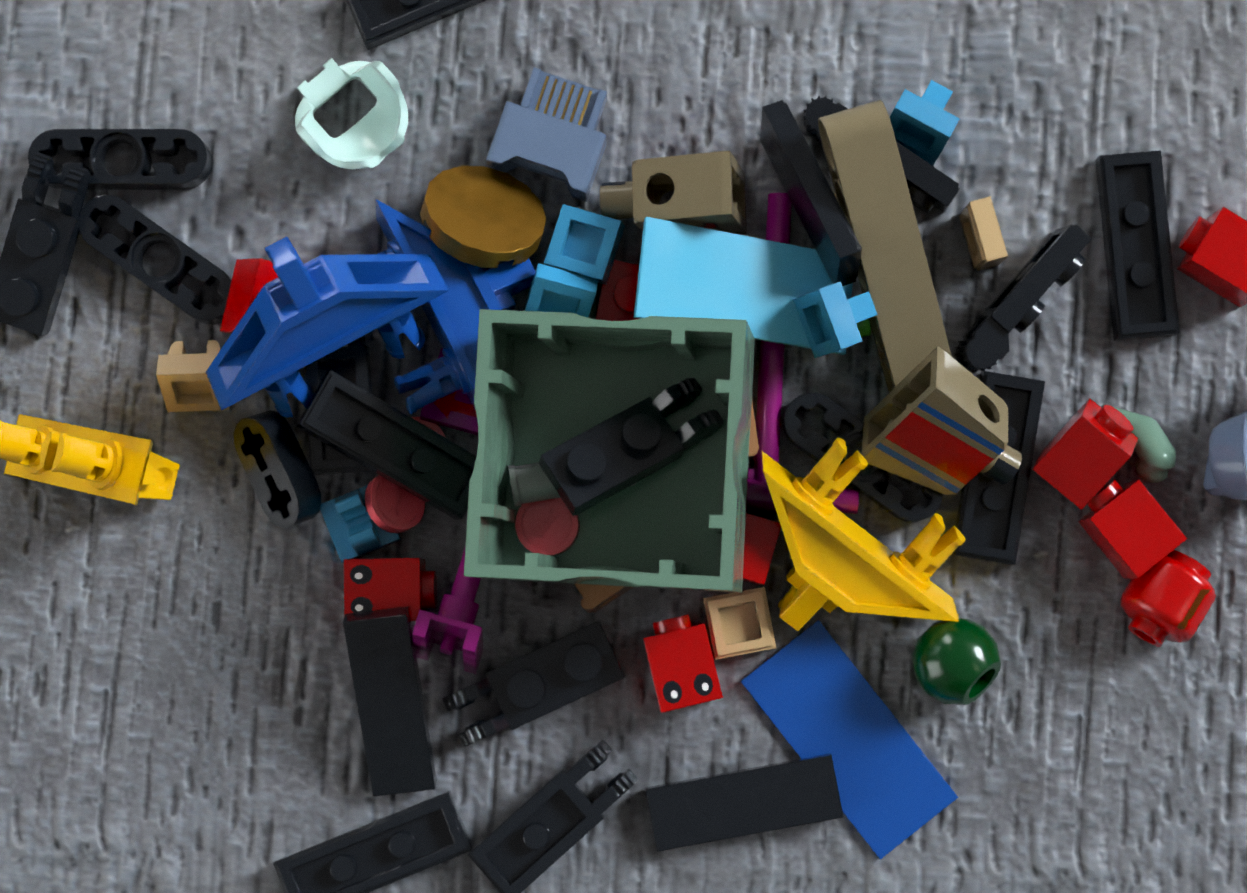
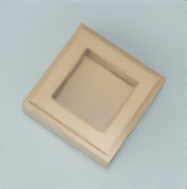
(983, 234)
(739, 623)

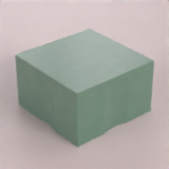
(564, 373)

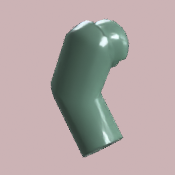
(1152, 447)

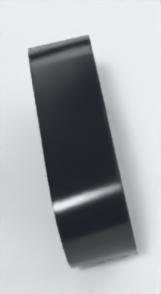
(277, 468)

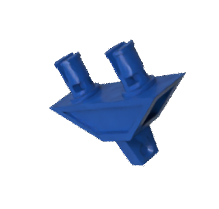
(314, 313)
(453, 313)

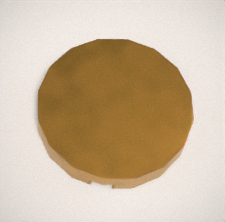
(483, 216)

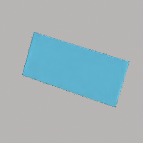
(727, 277)

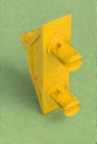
(86, 460)
(841, 561)

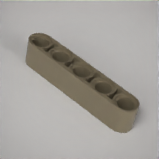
(880, 211)

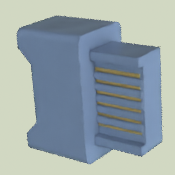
(552, 132)

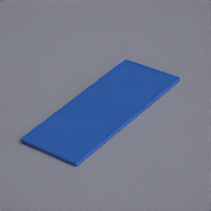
(830, 708)

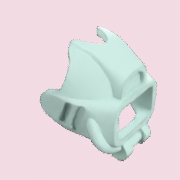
(372, 136)

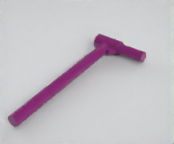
(771, 384)

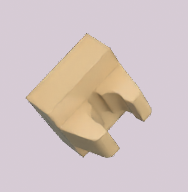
(185, 380)

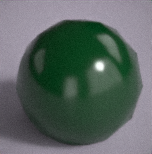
(956, 661)

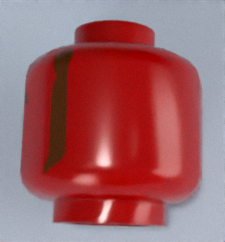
(1169, 600)

